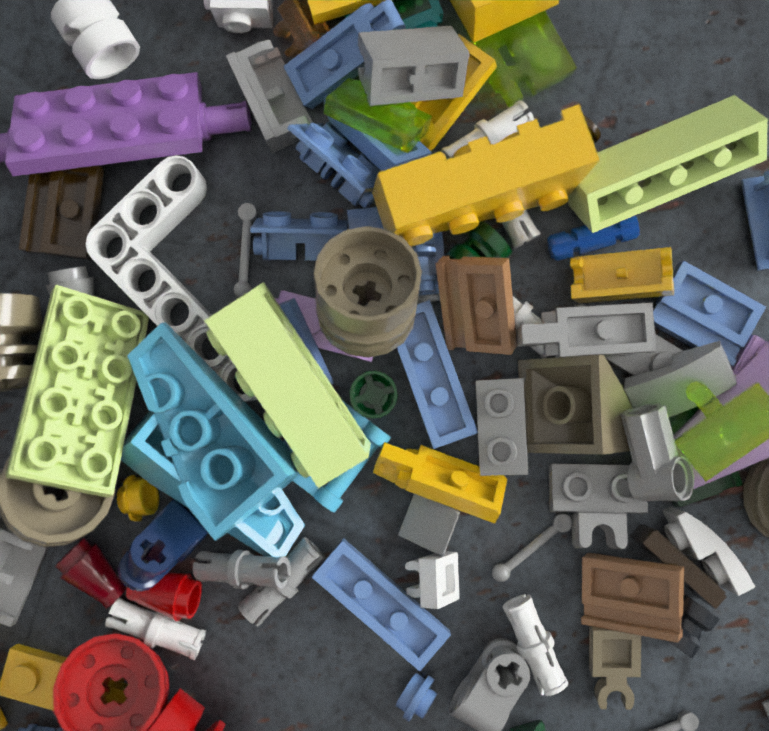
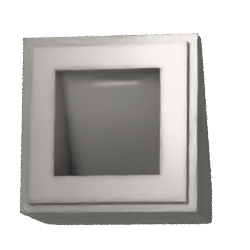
(429, 524)

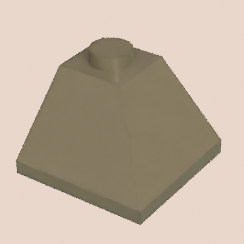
(573, 406)

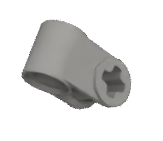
(486, 695)

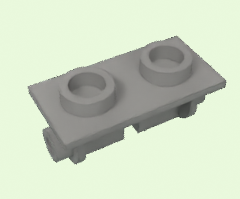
(501, 427)

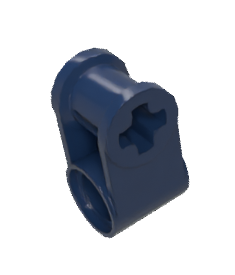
(163, 543)

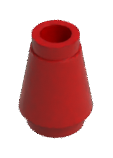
(173, 596)

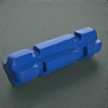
(582, 240)

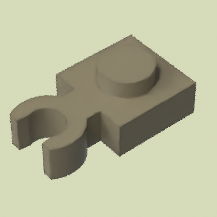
(614, 658)

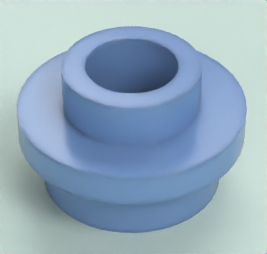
(417, 697)

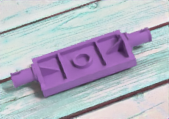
(114, 124)

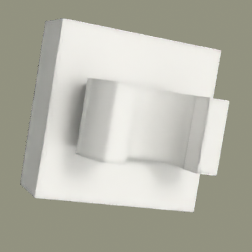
(437, 579)

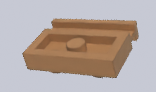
(477, 304)
(633, 596)

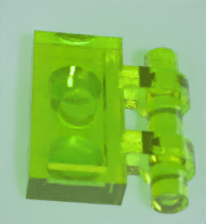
(538, 57)

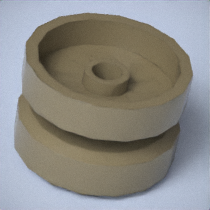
(42, 519)

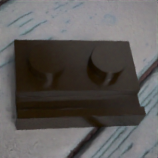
(61, 211)

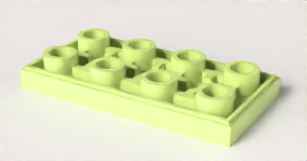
(78, 395)

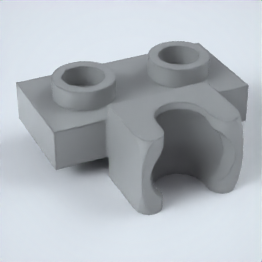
(596, 497)

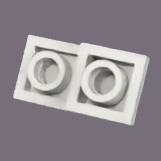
(700, 542)

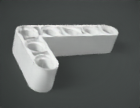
(136, 255)

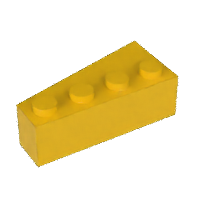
(486, 179)

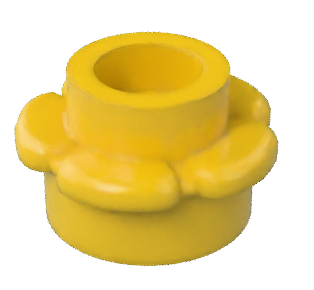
(137, 498)

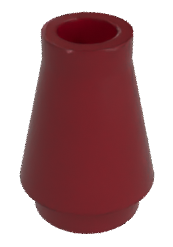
(91, 573)

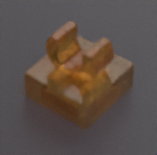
(299, 23)

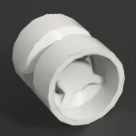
(96, 36)

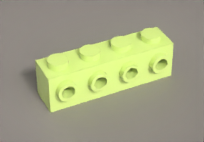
(670, 162)
(288, 385)

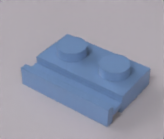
(706, 311)

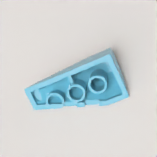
(216, 441)
(267, 530)

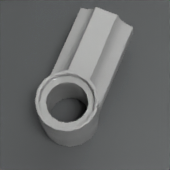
(656, 468)

